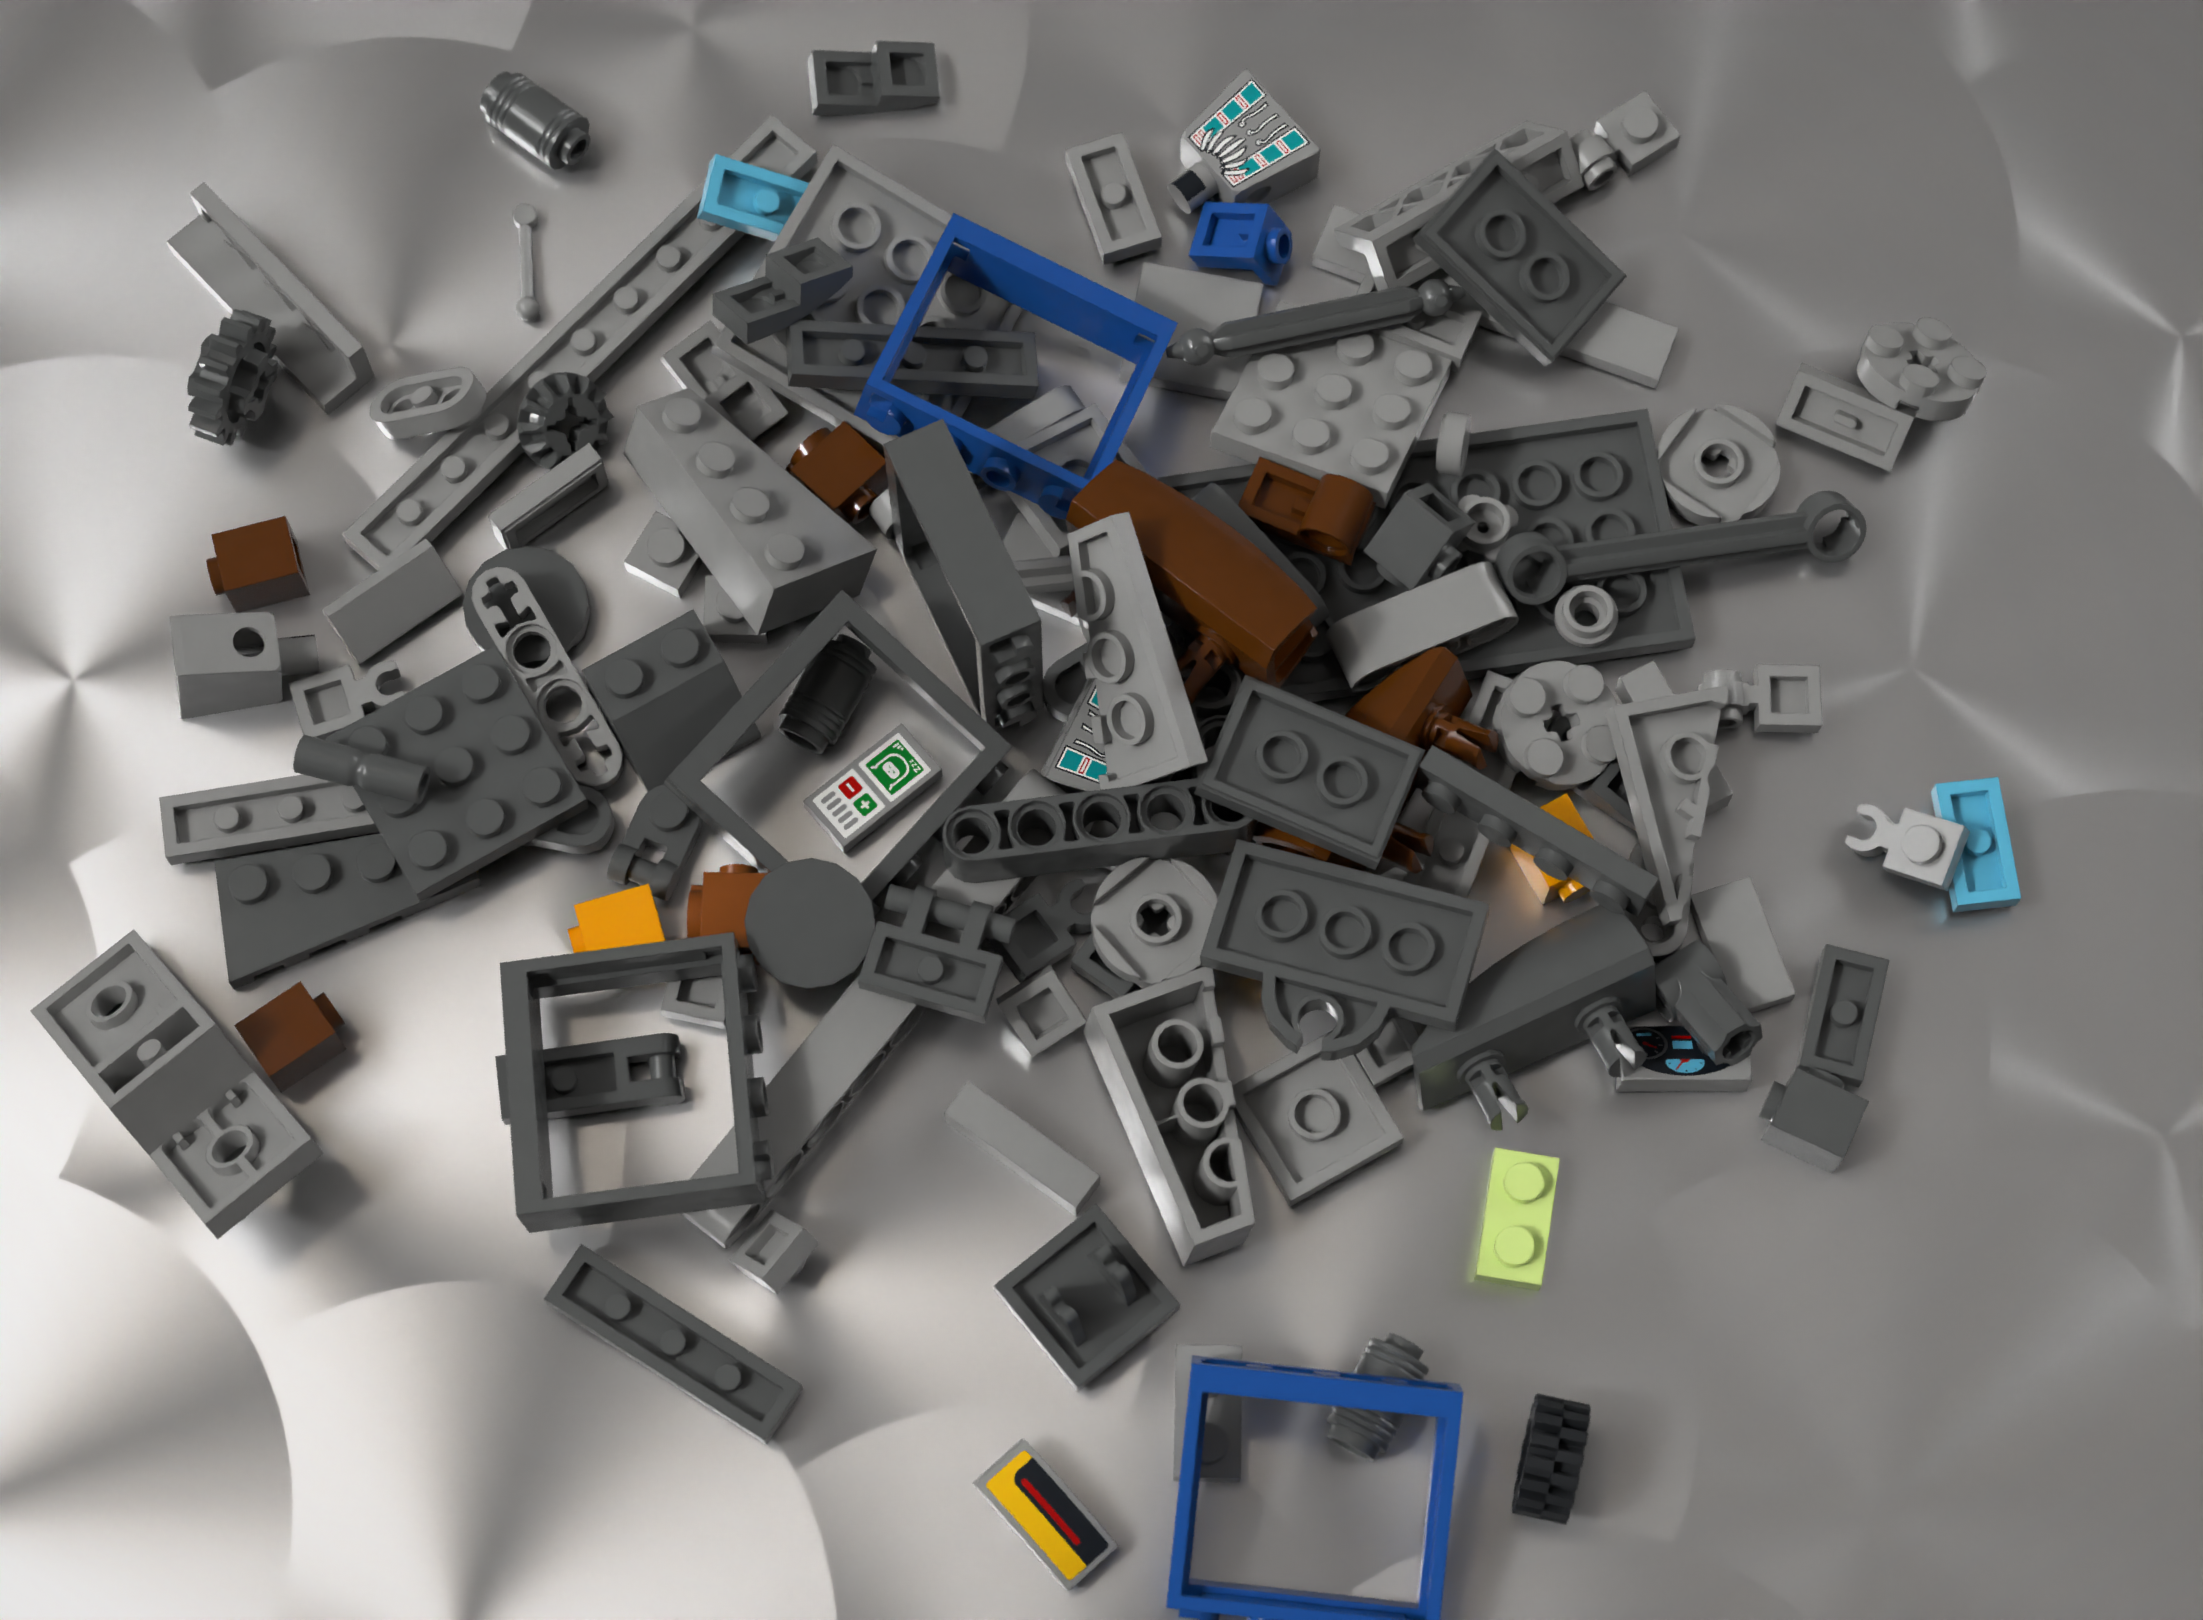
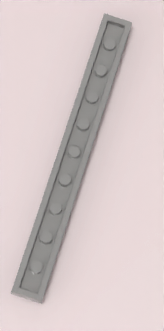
(581, 343)

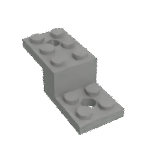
(176, 1083)

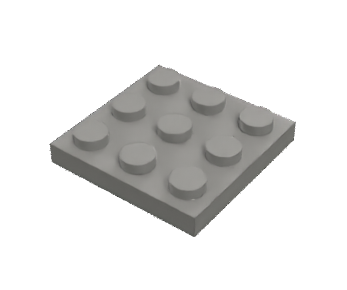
(1334, 408)

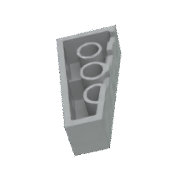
(744, 514)
(1176, 1103)

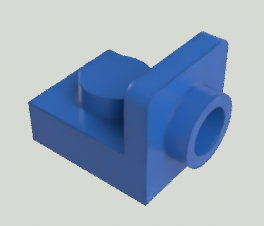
(1242, 239)

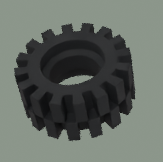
(1551, 1459)

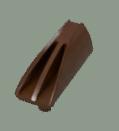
(1419, 707)

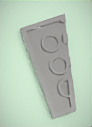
(1138, 684)

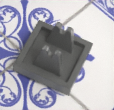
(1086, 1297)

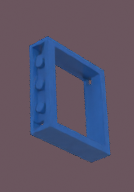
(1049, 293)
(1209, 1598)

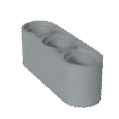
(1447, 613)

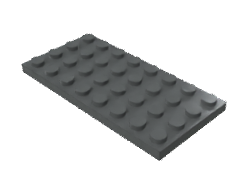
(1566, 483)

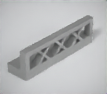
(1388, 229)
(251, 278)

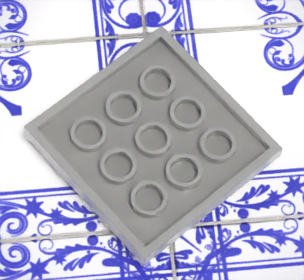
(888, 242)

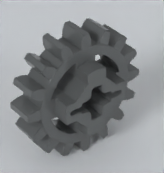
(232, 377)

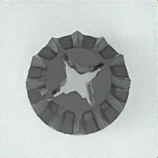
(547, 404)

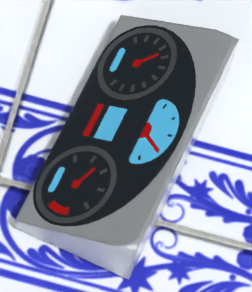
(1678, 1064)

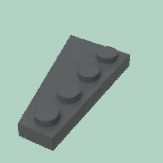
(311, 896)

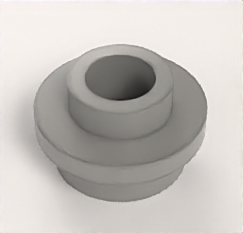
(1589, 599)

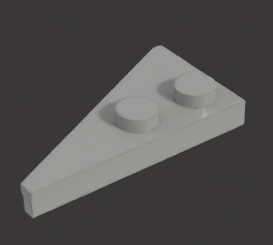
(1665, 765)

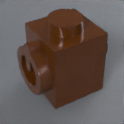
(840, 471)

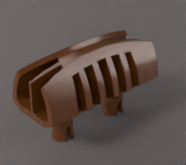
(1204, 580)

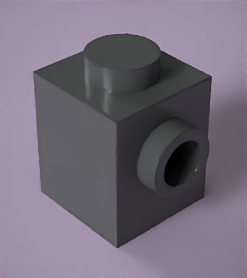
(1419, 538)
(1812, 1117)

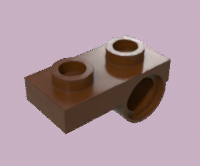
(1313, 513)

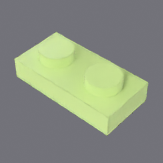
(1517, 1219)

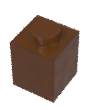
(257, 565)
(293, 1035)

